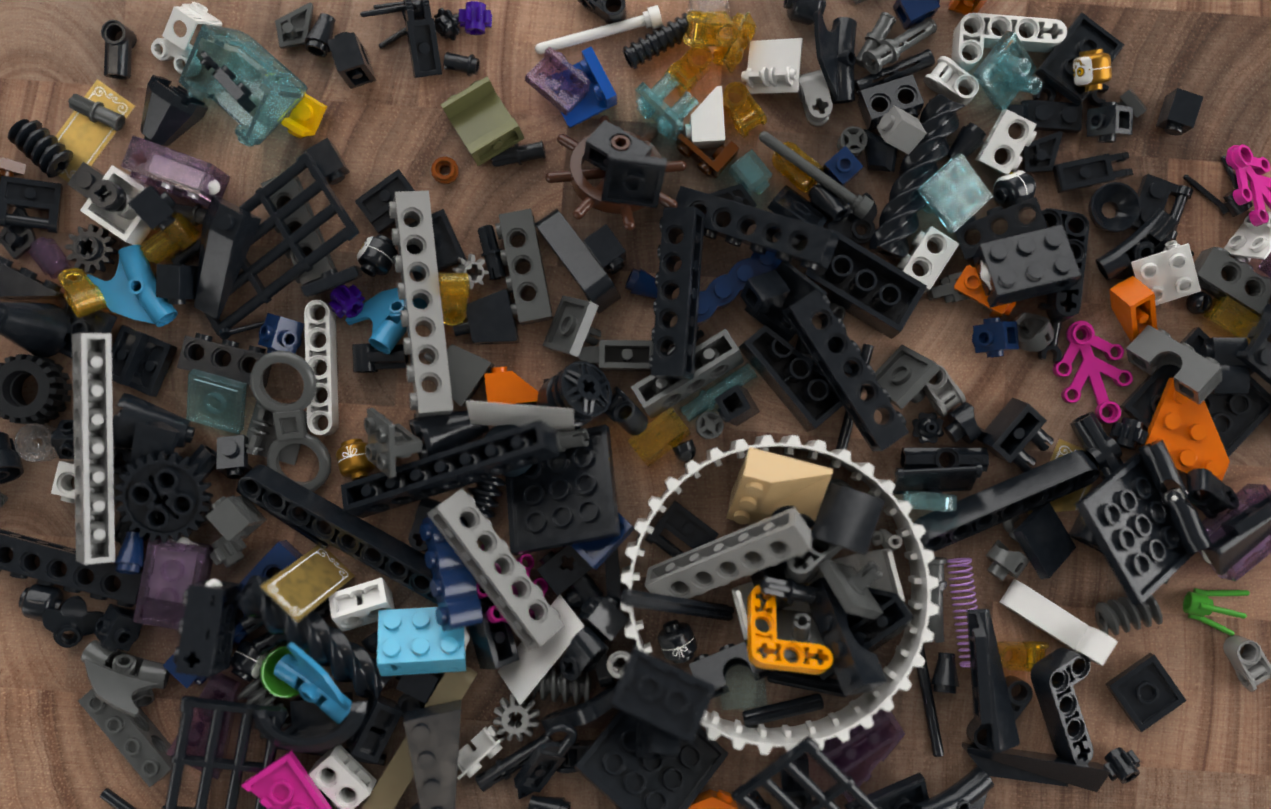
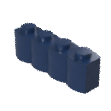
(726, 287)
(451, 583)

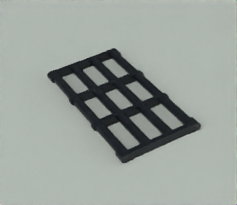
(290, 239)
(209, 760)
(821, 798)

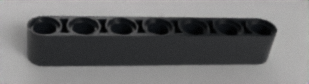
(1008, 500)

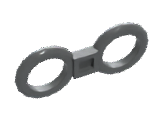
(290, 417)

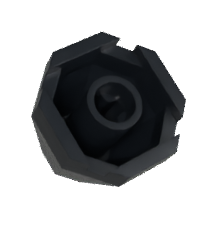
(168, 111)

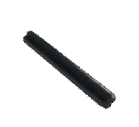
(676, 605)

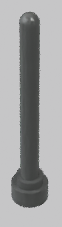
(859, 204)

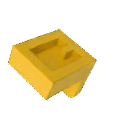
(305, 117)

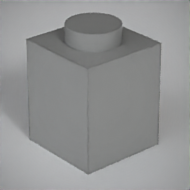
(901, 129)

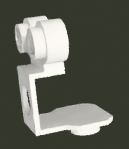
(177, 46)

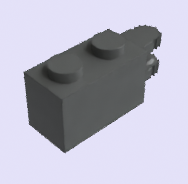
(619, 355)

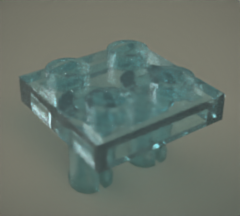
(1007, 72)
(652, 106)
(955, 193)

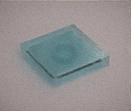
(216, 401)

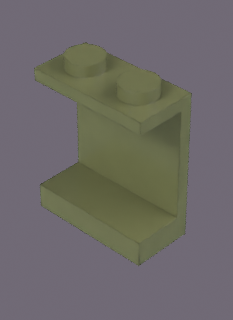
(482, 121)

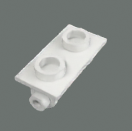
(486, 744)

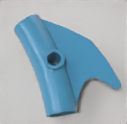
(134, 290)
(385, 315)
(312, 683)

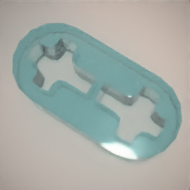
(931, 500)

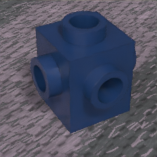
(280, 334)
(995, 337)

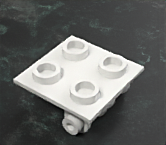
(773, 66)
(1250, 241)
(1168, 273)

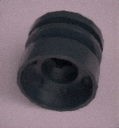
(579, 388)

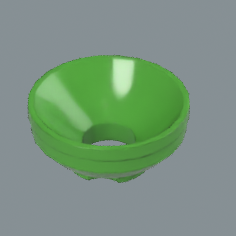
(269, 681)

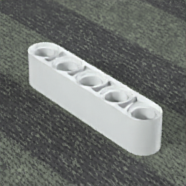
(313, 357)

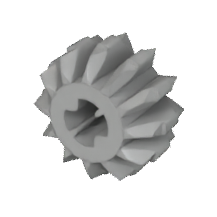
(527, 721)

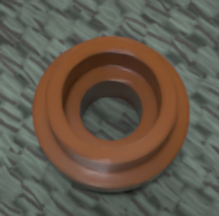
(443, 162)

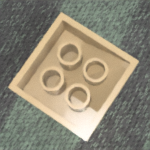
(774, 482)

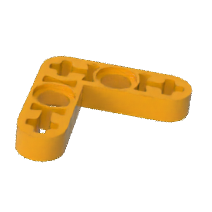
(769, 641)

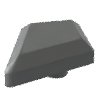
(294, 27)

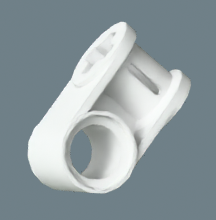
(950, 81)

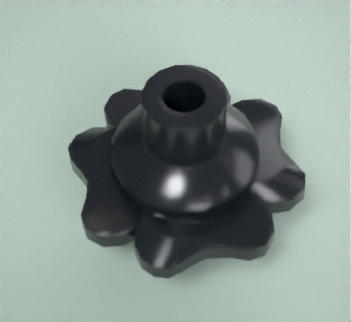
(447, 24)
(927, 427)

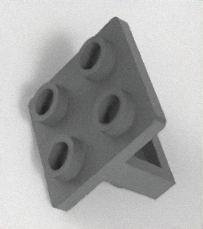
(387, 442)

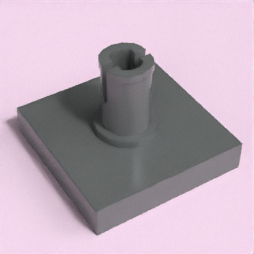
(572, 326)
(905, 376)
(852, 587)
(797, 627)

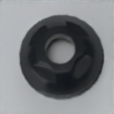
(1125, 202)

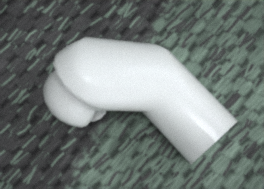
(886, 539)

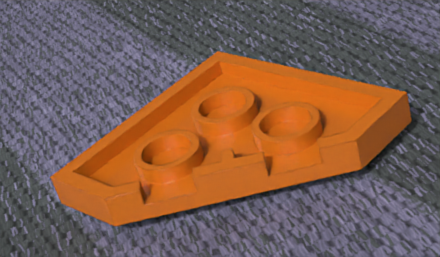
(1187, 433)

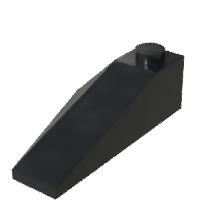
(223, 248)

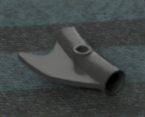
(119, 676)

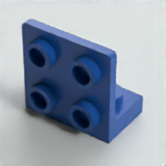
(600, 93)

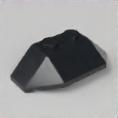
(875, 633)

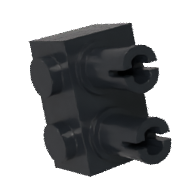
(1012, 432)

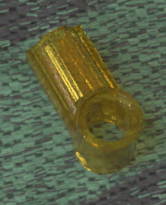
(166, 242)

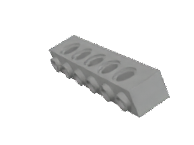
(731, 556)
(481, 565)

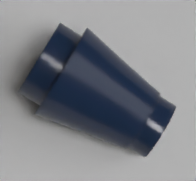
(641, 284)
(131, 554)

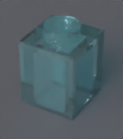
(751, 173)

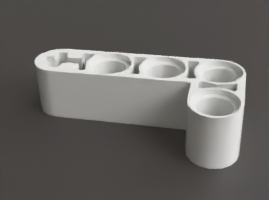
(1050, 33)
(1058, 622)

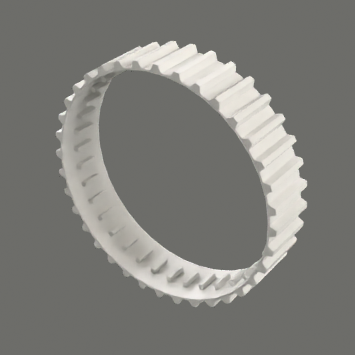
(906, 654)

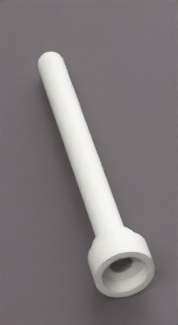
(650, 18)

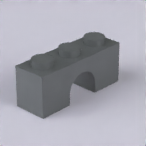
(1157, 348)

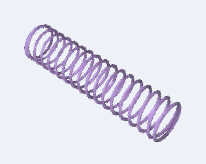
(963, 663)

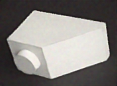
(707, 122)

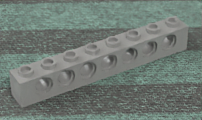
(417, 206)
(93, 447)

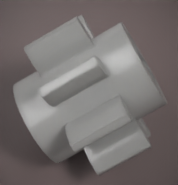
(475, 277)

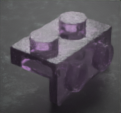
(559, 81)

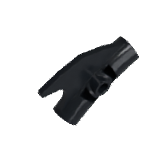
(837, 56)
(1142, 243)
(965, 794)

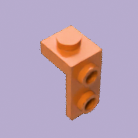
(971, 286)

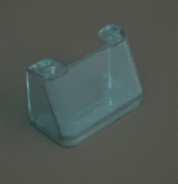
(272, 85)

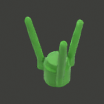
(1198, 605)

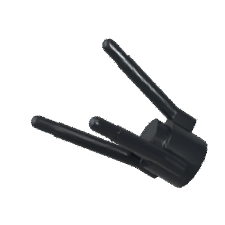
(386, 8)
(1229, 204)

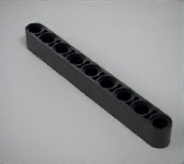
(338, 528)

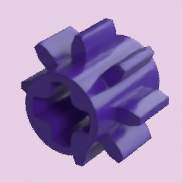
(475, 18)
(346, 301)

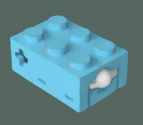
(416, 644)

